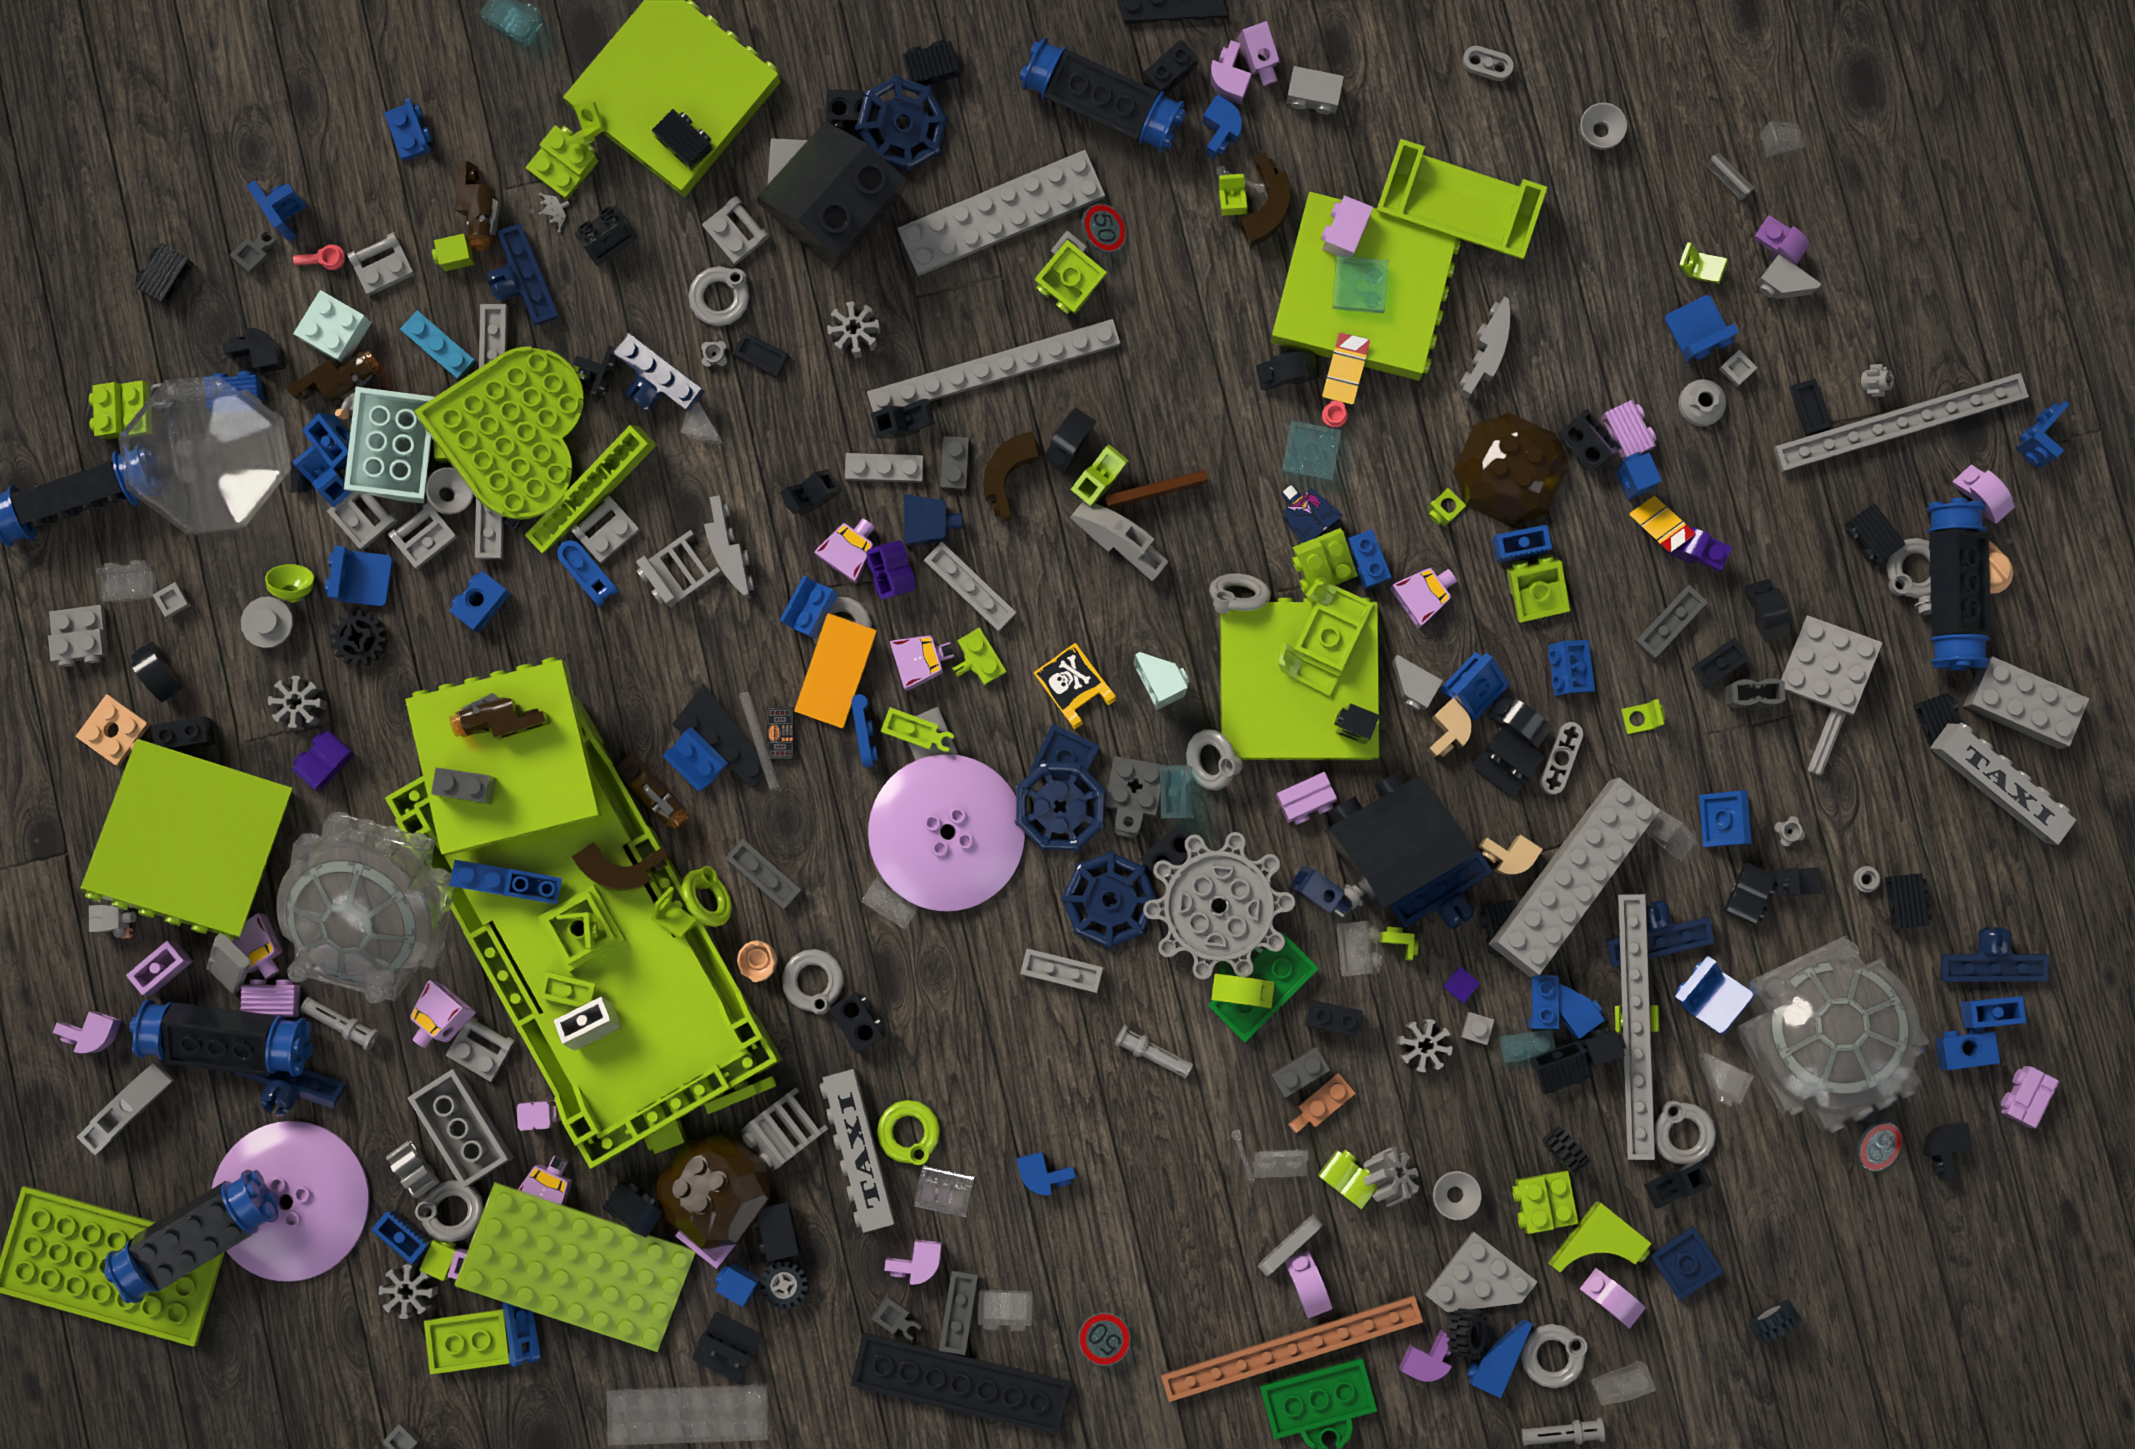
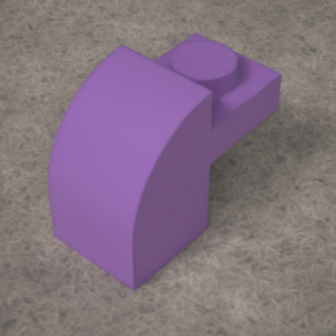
(1782, 240)
(1426, 1365)

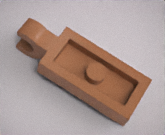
(1322, 1103)

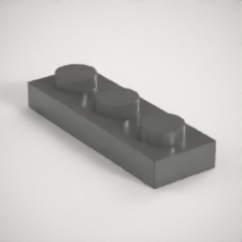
(1671, 621)
(763, 874)
(958, 1312)

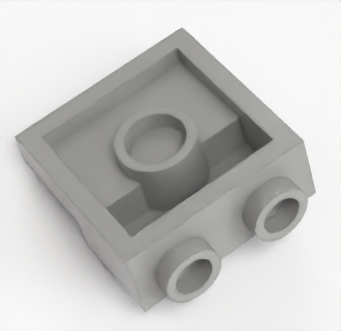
(78, 635)

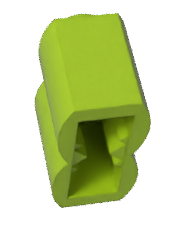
(1348, 1178)

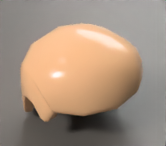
(757, 960)

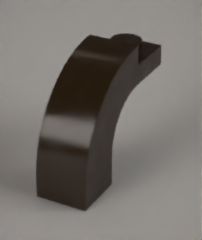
(1266, 221)
(1005, 459)
(618, 878)

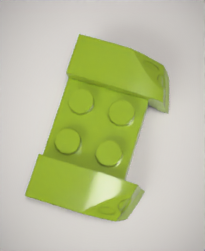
(1325, 638)

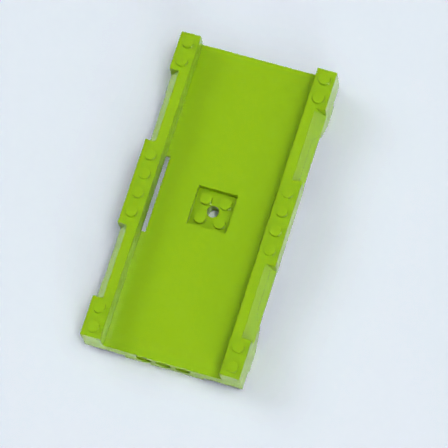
(678, 1006)

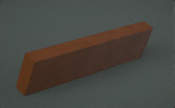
(1156, 489)

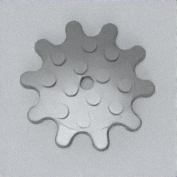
(1216, 935)

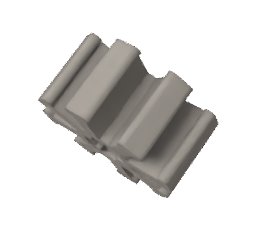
(862, 332)
(296, 713)
(1420, 1066)
(412, 1169)
(1391, 1176)
(403, 1296)

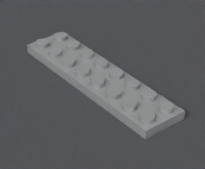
(1001, 212)

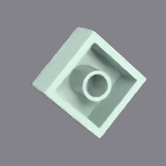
(332, 327)

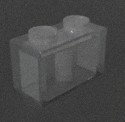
(1005, 1308)

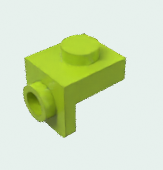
(1232, 194)
(1396, 936)

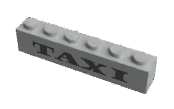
(2003, 783)
(858, 1150)

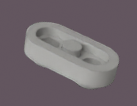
(1488, 61)

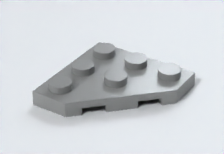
(1479, 1279)

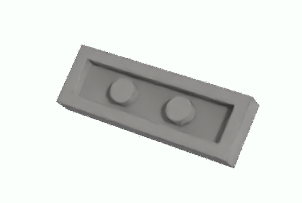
(884, 467)
(1061, 970)

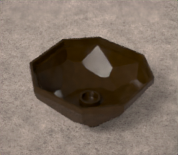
(1510, 469)
(713, 1190)

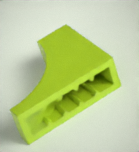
(1601, 1233)

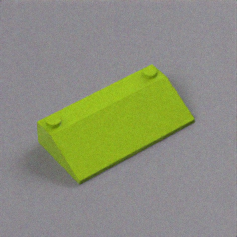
(1461, 201)

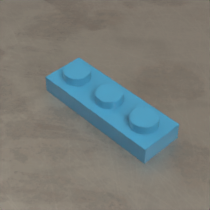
(438, 345)

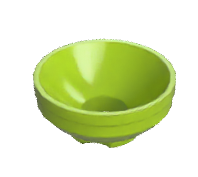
(289, 577)

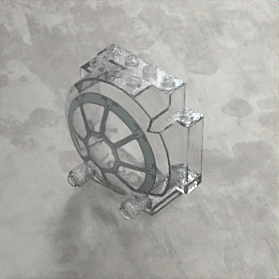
(363, 906)
(1834, 1035)

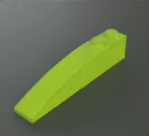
(592, 487)

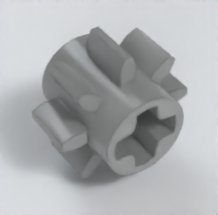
(1877, 380)

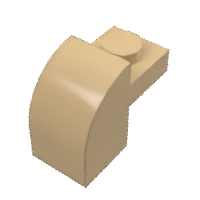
(1456, 725)
(1514, 860)

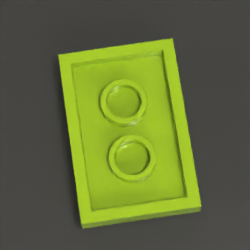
(467, 1341)

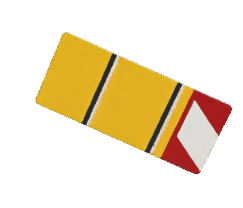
(1346, 368)
(1662, 524)

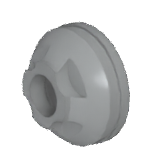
(1607, 115)
(1696, 413)
(452, 480)
(1470, 1200)

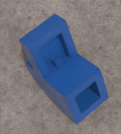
(1226, 121)
(324, 478)
(1035, 1174)

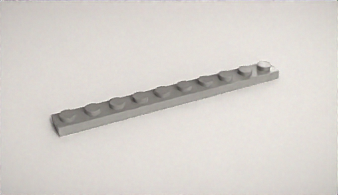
(491, 345)
(997, 366)
(1901, 422)
(1636, 1026)

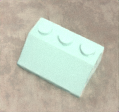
(1161, 679)

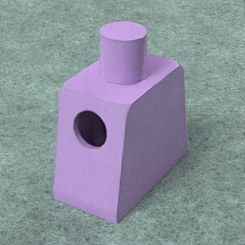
(1258, 41)

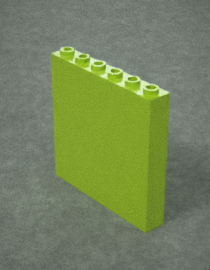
(676, 61)
(1415, 289)
(1274, 715)
(539, 773)
(186, 840)

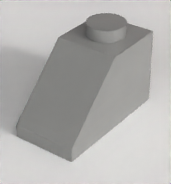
(1786, 280)
(1415, 683)

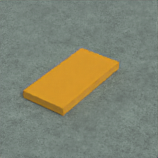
(835, 670)

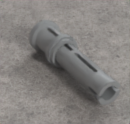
(350, 1028)
(1143, 1047)
(1530, 1436)

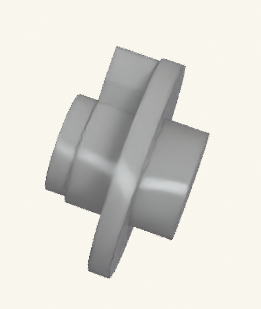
(267, 622)

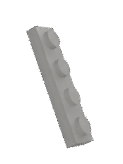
(970, 586)

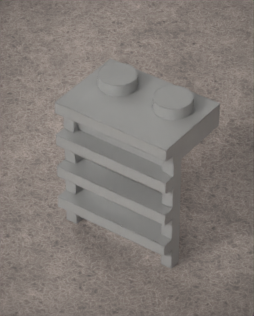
(665, 585)
(769, 1140)

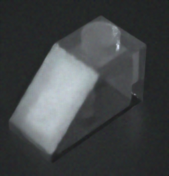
(1724, 1079)
(1624, 1384)

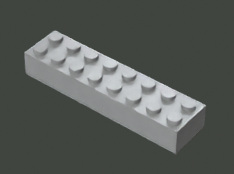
(1574, 877)

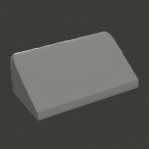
(1729, 176)

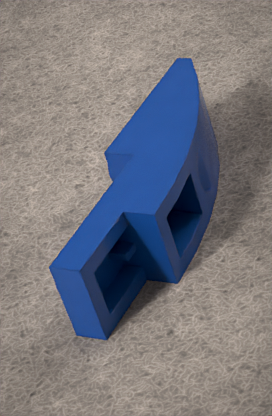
(505, 882)

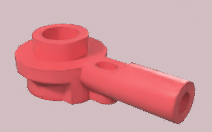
(330, 257)
(1335, 414)

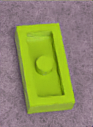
(567, 989)

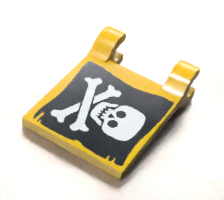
(1072, 682)

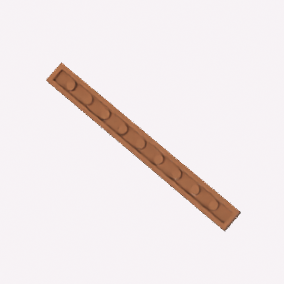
(1291, 1348)

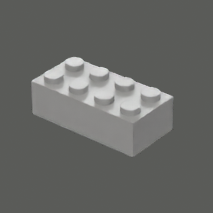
(2026, 703)
(460, 1127)

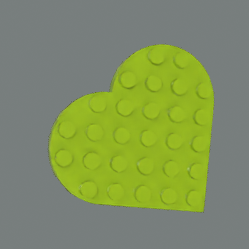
(509, 429)

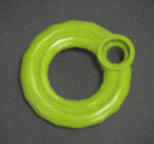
(704, 879)
(930, 1126)

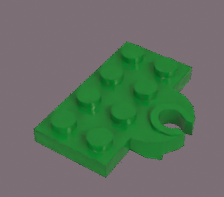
(1285, 967)
(1319, 1403)

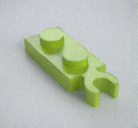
(914, 730)
(742, 1092)

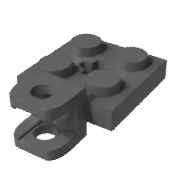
(1131, 805)

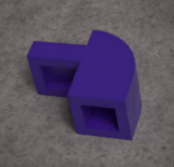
(1703, 550)

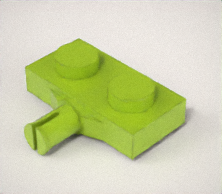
(979, 658)

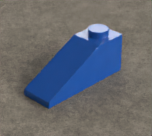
(1578, 1012)
(1497, 1363)

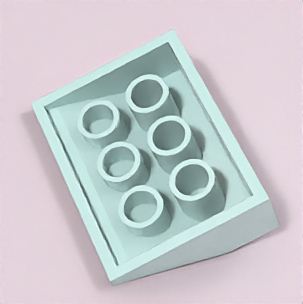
(388, 446)

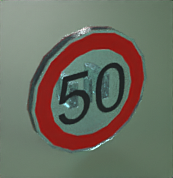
(1103, 228)
(1879, 1146)
(1104, 1339)

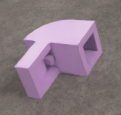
(1227, 80)
(1985, 488)
(95, 1035)
(924, 1263)
(1308, 1284)
(1613, 1298)

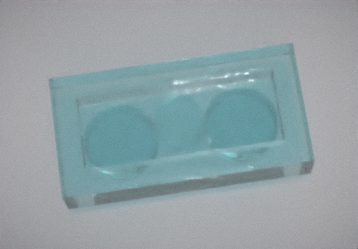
(1526, 1045)

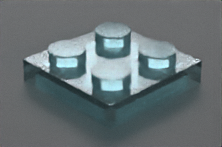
(1360, 284)
(1311, 451)

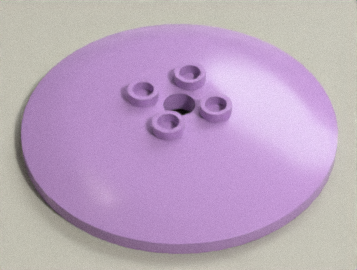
(908, 838)
(327, 1196)

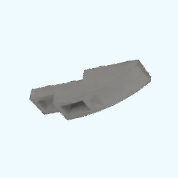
(1493, 343)
(1118, 532)
(729, 557)
(124, 1108)

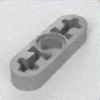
(1575, 743)
(1290, 1245)

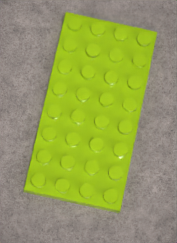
(59, 1261)
(574, 1267)

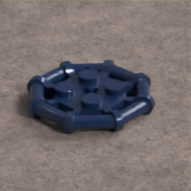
(889, 130)
(1060, 821)
(1102, 886)

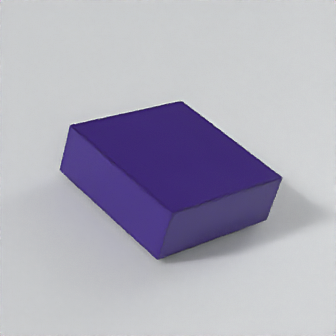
(1461, 984)

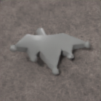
(554, 209)

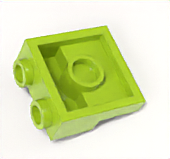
(562, 165)
(1069, 278)
(116, 406)
(1324, 559)
(1538, 588)
(1545, 1202)

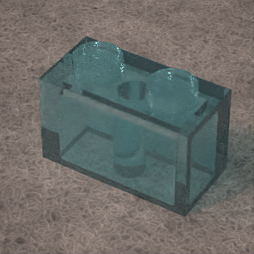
(513, 19)
(1176, 791)

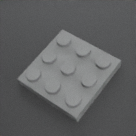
(1830, 665)

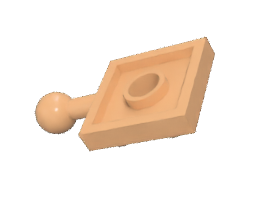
(95, 730)

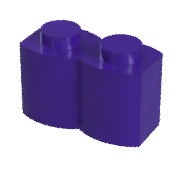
(890, 569)
(322, 761)

